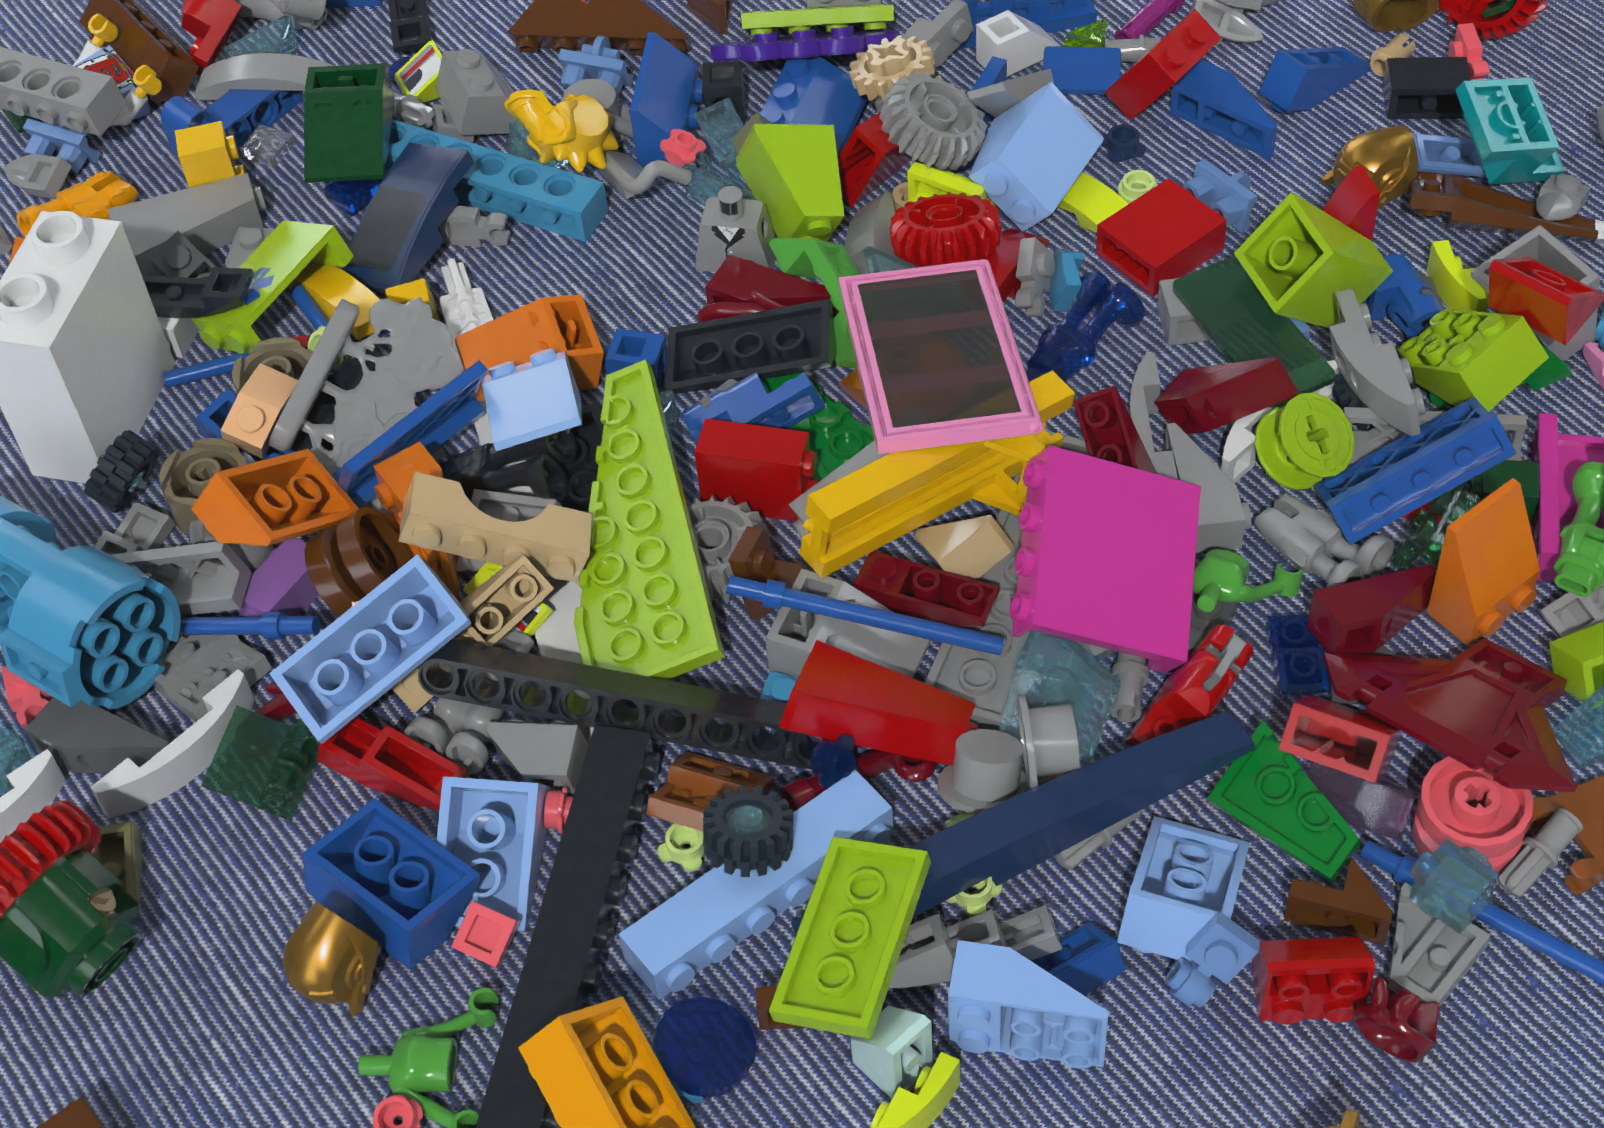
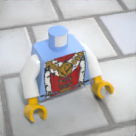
(106, 61)

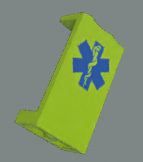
(274, 268)

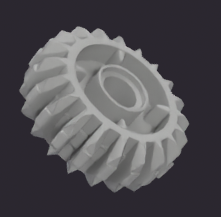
(932, 121)
(717, 532)

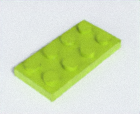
(800, 19)
(850, 937)

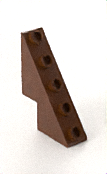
(574, 23)

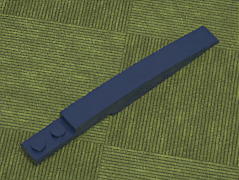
(1073, 808)

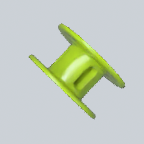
(1304, 441)

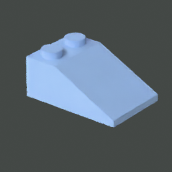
(531, 399)
(499, 835)
(1180, 886)

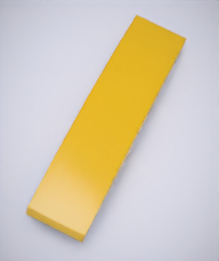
(331, 284)

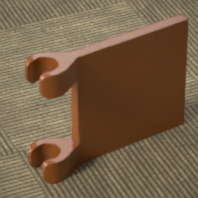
(1588, 807)

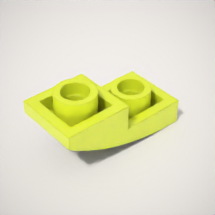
(1091, 201)
(1453, 282)
(930, 1097)

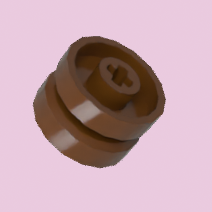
(354, 558)

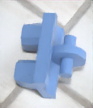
(595, 62)
(70, 144)
(1223, 193)

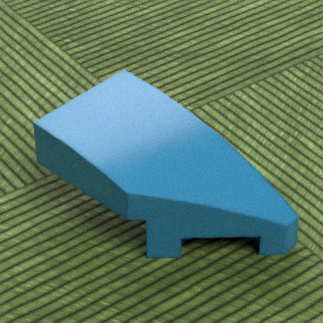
(1066, 280)

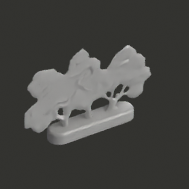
(418, 361)

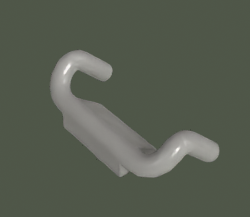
(629, 175)

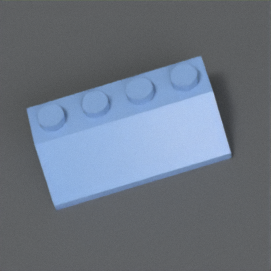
(370, 648)

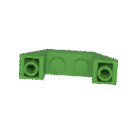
(827, 262)

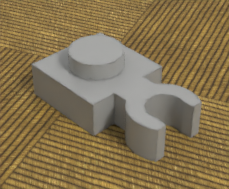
(468, 228)
(1034, 271)

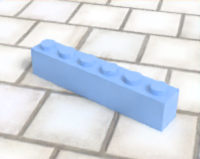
(724, 909)

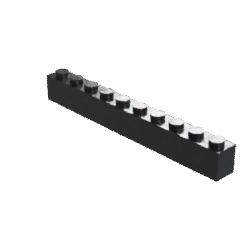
(574, 915)

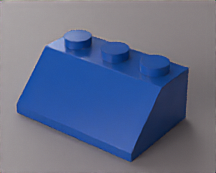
(815, 94)
(663, 97)
(390, 881)

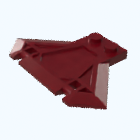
(1472, 708)

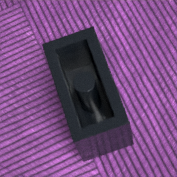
(1424, 87)

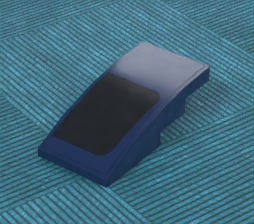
(405, 214)

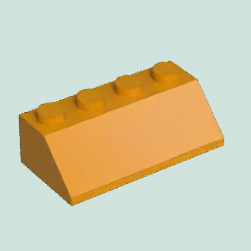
(602, 1071)

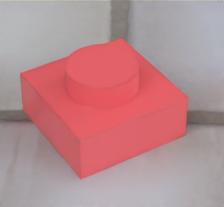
(485, 934)

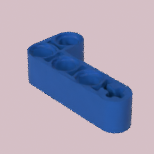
(237, 109)

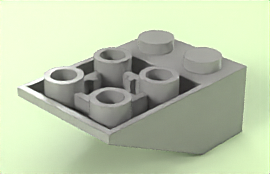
(797, 631)

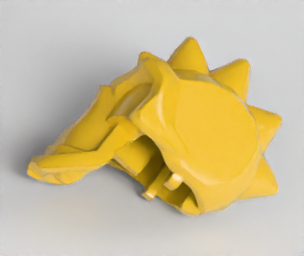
(569, 131)

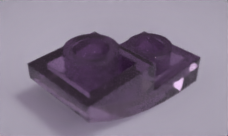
(1368, 805)

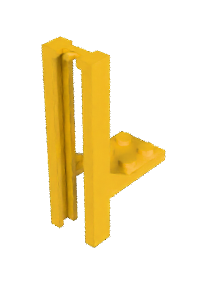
(922, 484)

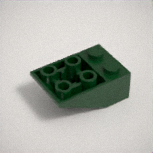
(347, 122)

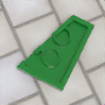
(1284, 807)

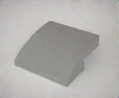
(200, 664)

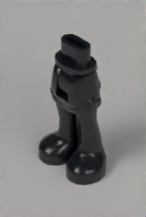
(486, 468)

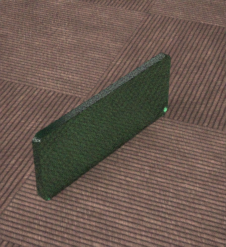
(1246, 327)

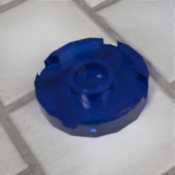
(704, 1046)

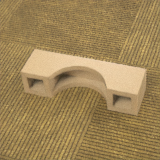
(444, 520)

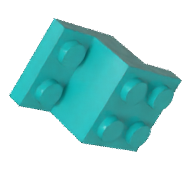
(1510, 130)

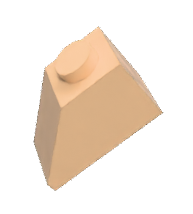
(258, 410)

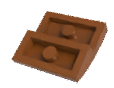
(694, 782)

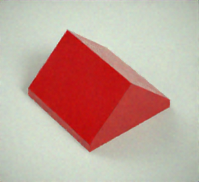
(1542, 295)

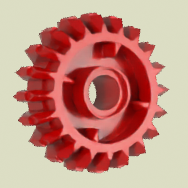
(945, 230)

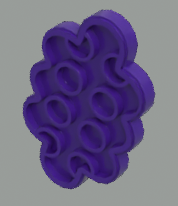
(800, 45)

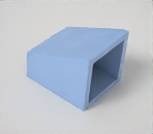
(1034, 155)

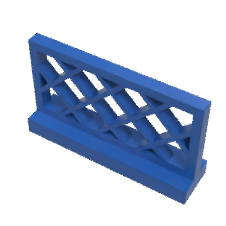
(431, 423)
(1415, 469)

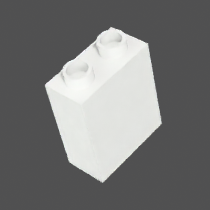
(76, 344)

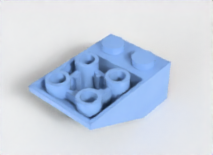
(1020, 1009)

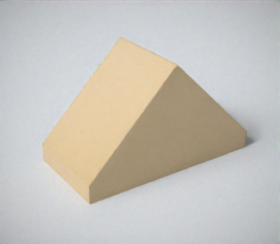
(966, 545)

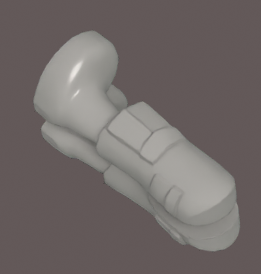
(1312, 536)

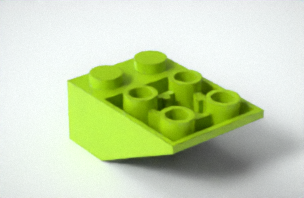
(1473, 355)

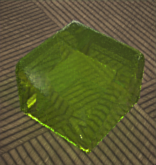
(1088, 36)

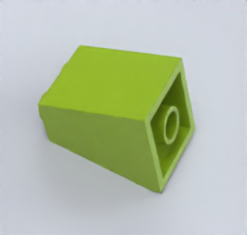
(795, 176)
(1307, 257)

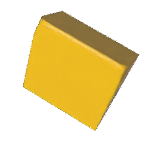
(411, 290)

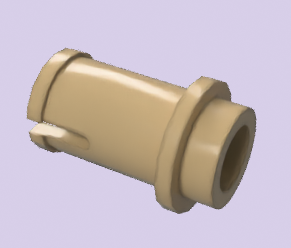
(1391, 50)

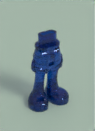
(1068, 349)

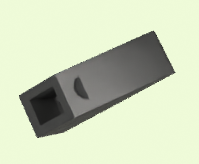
(91, 738)

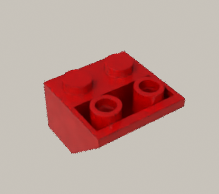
(1311, 979)

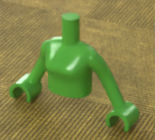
(1223, 578)
(427, 1061)

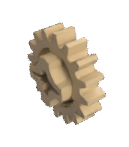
(885, 64)

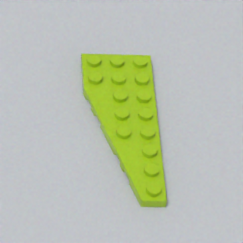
(644, 578)

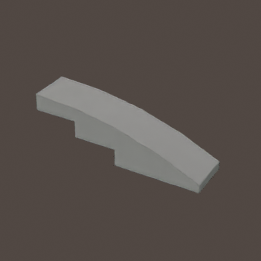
(931, 947)

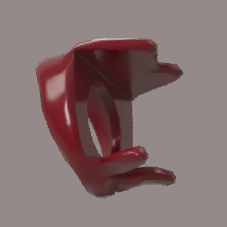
(1399, 1022)

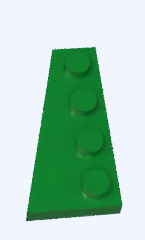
(831, 430)

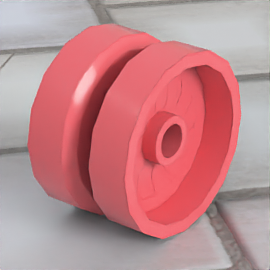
(1471, 813)

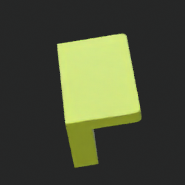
(928, 181)

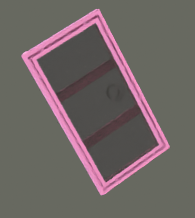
(937, 357)

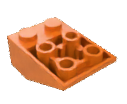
(537, 326)
(394, 480)

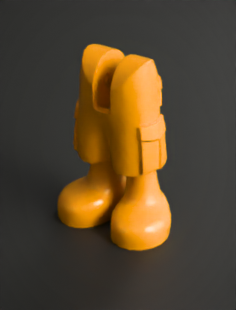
(85, 199)

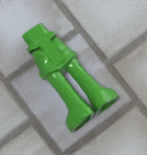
(1582, 543)

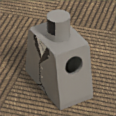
(734, 228)

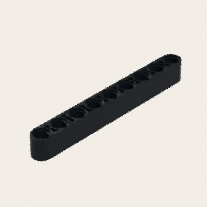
(605, 707)

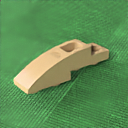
(492, 611)

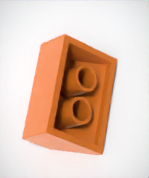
(272, 501)

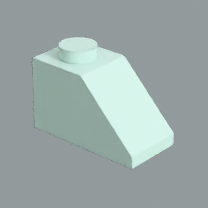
(896, 1051)

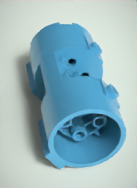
(79, 616)

